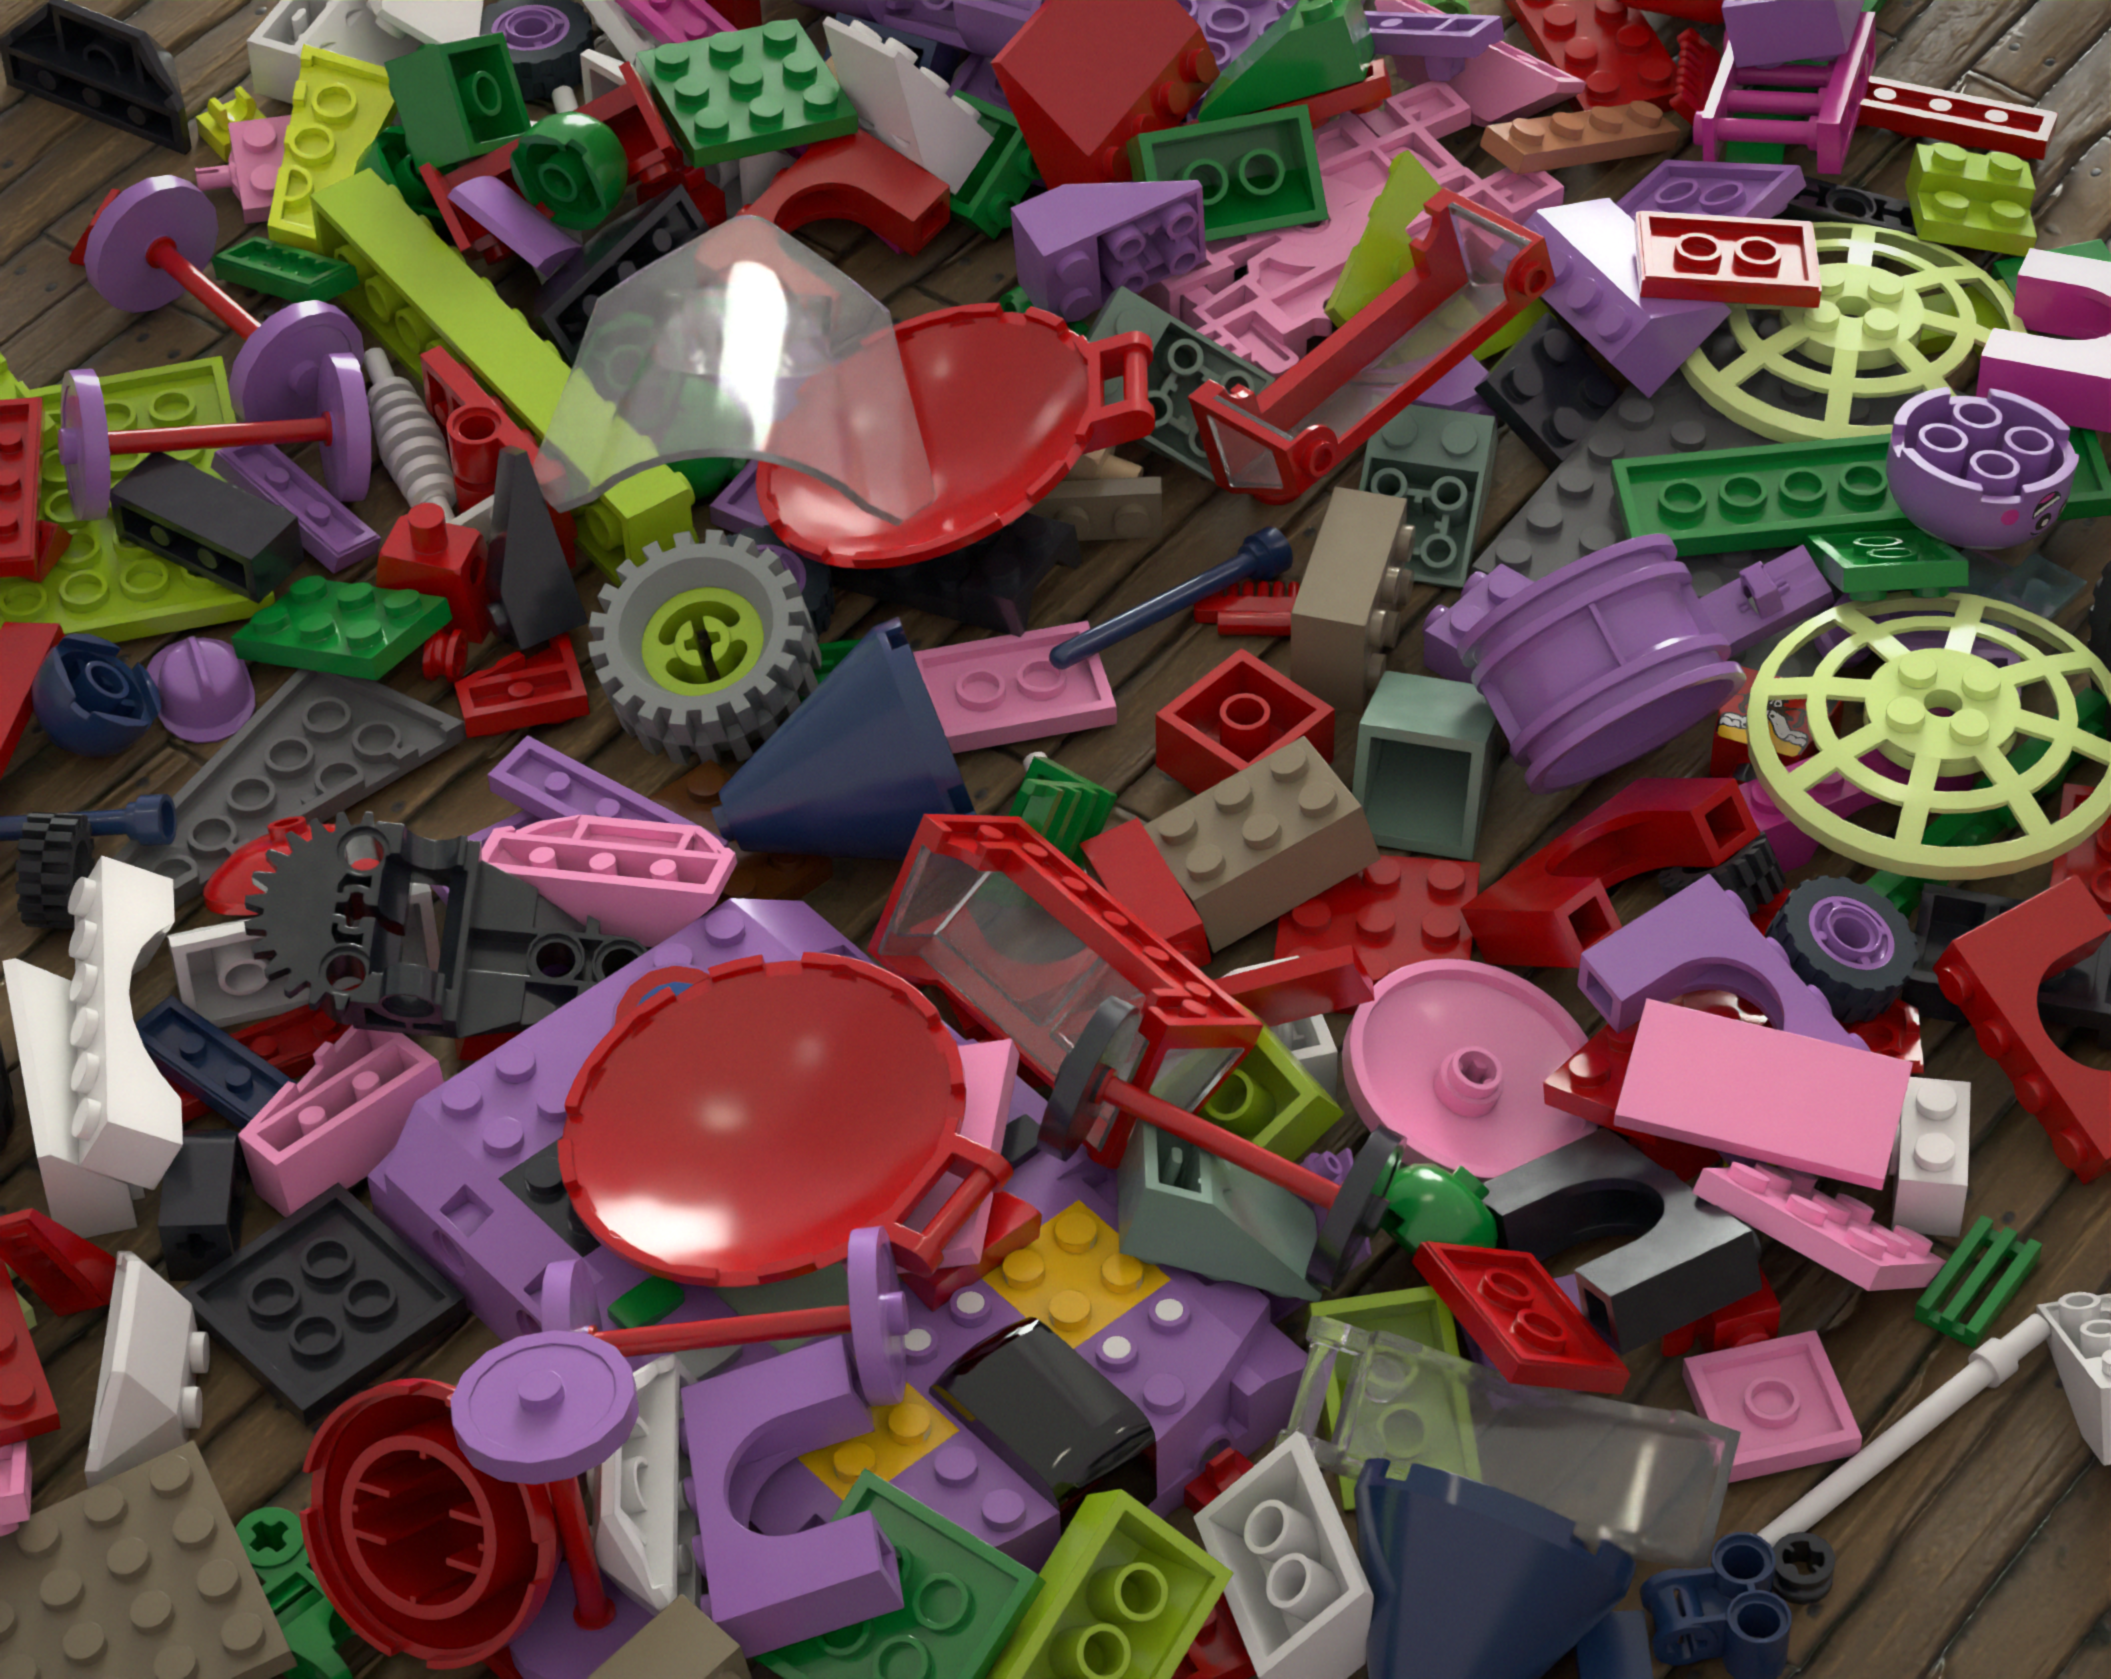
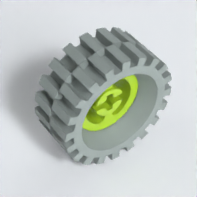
(656, 664)

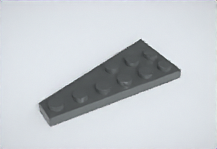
(302, 754)

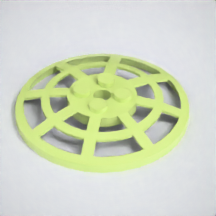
(1882, 335)
(1930, 745)

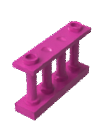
(1831, 110)

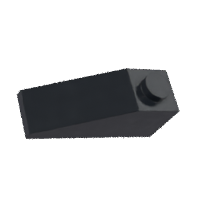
(526, 565)

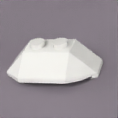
(145, 1374)
(640, 1501)

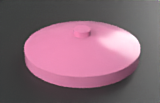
(1461, 1064)

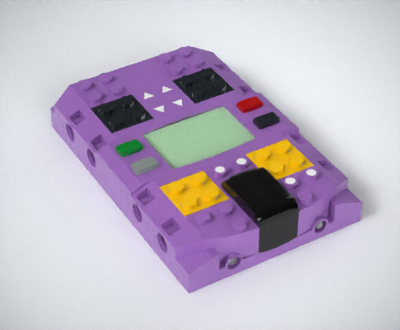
(1019, 1390)

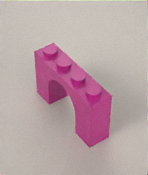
(2065, 376)

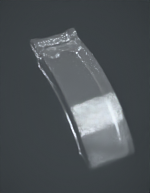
(1612, 1466)

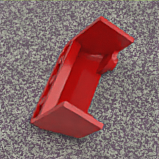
(625, 110)

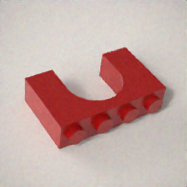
(859, 182)
(1139, 878)
(1558, 898)
(1996, 982)

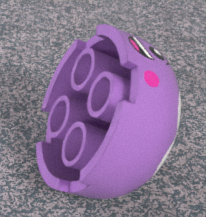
(1980, 467)

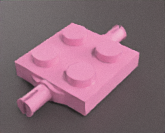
(252, 165)

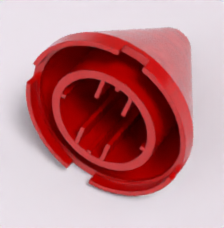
(416, 1537)

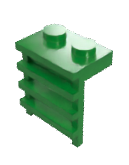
(1062, 806)

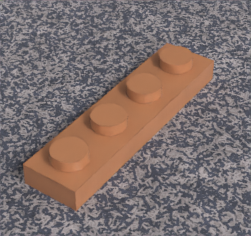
(1580, 137)

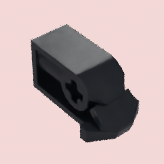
(203, 1203)

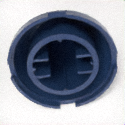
(849, 764)
(1474, 1578)

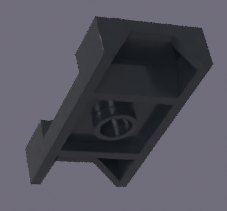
(980, 583)
(2072, 997)

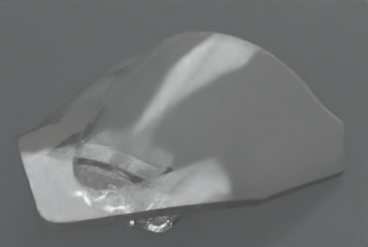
(739, 355)

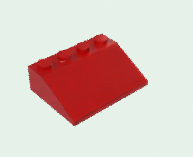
(1097, 76)

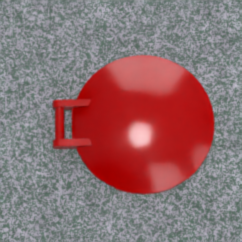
(1001, 419)
(770, 1121)

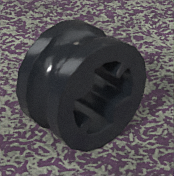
(1819, 1560)

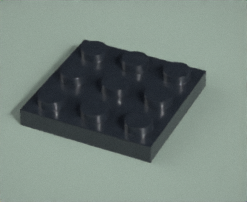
(323, 1304)

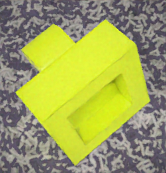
(214, 123)

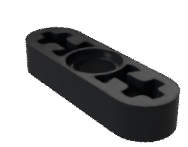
(1824, 199)

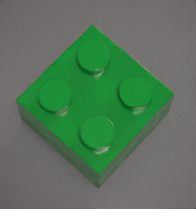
(458, 100)

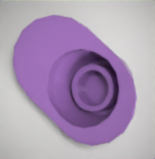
(202, 689)

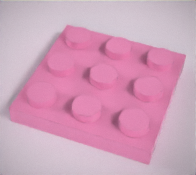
(1822, 1228)

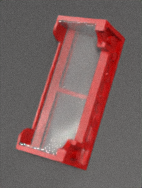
(1463, 288)
(1039, 949)

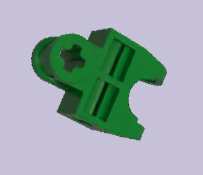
(304, 1613)

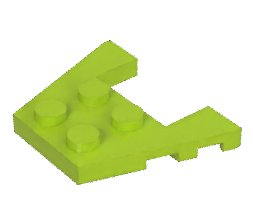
(1386, 256)

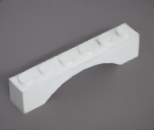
(126, 1109)

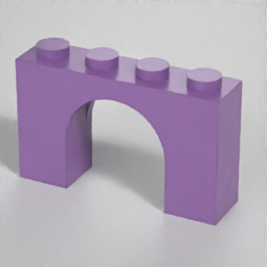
(1704, 943)
(736, 1437)

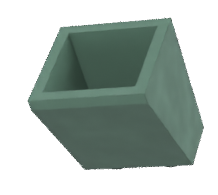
(1426, 764)

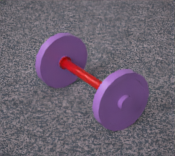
(155, 248)
(340, 429)
(874, 1317)
(541, 1416)

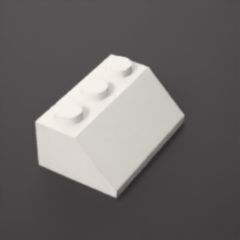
(1293, 1566)

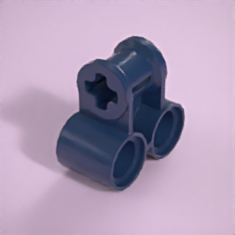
(1722, 1612)

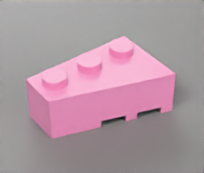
(336, 1117)

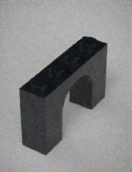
(1600, 1186)

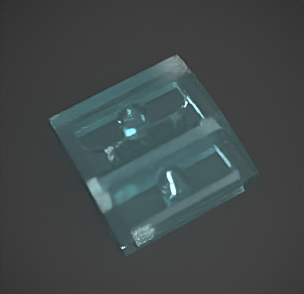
(2033, 585)

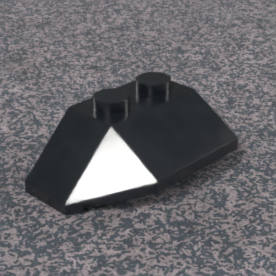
(98, 71)
(608, 258)

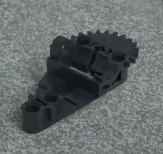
(491, 946)

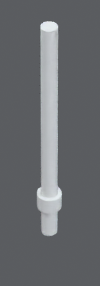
(1987, 1366)

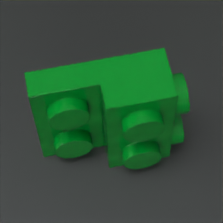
(999, 175)

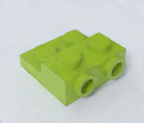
(1971, 199)

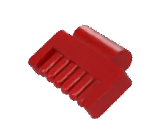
(1696, 74)
(1250, 613)

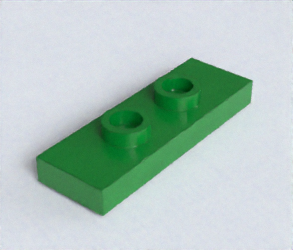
(284, 271)

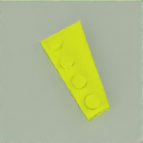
(334, 118)

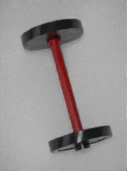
(1091, 1080)

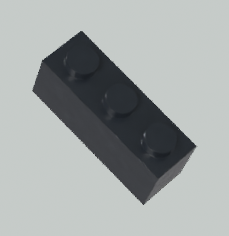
(207, 525)

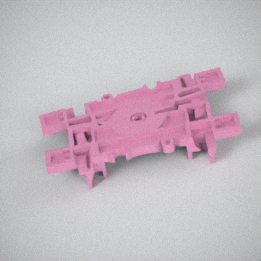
(1297, 267)

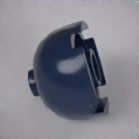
(92, 698)

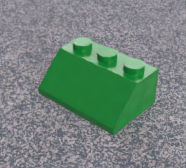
(1252, 169)

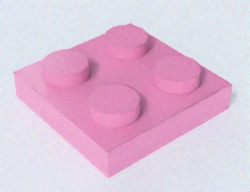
(1779, 1400)

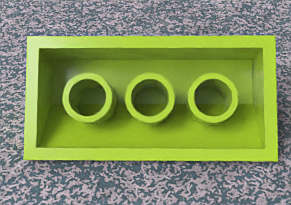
(1116, 1598)

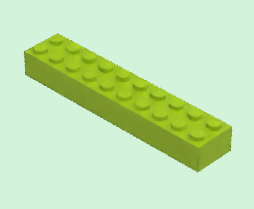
(425, 296)

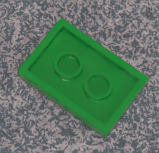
(1885, 560)
(341, 627)

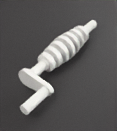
(415, 446)

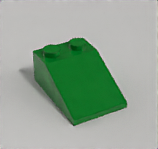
(1300, 55)

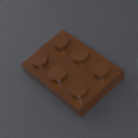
(756, 873)

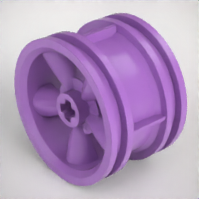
(1600, 663)

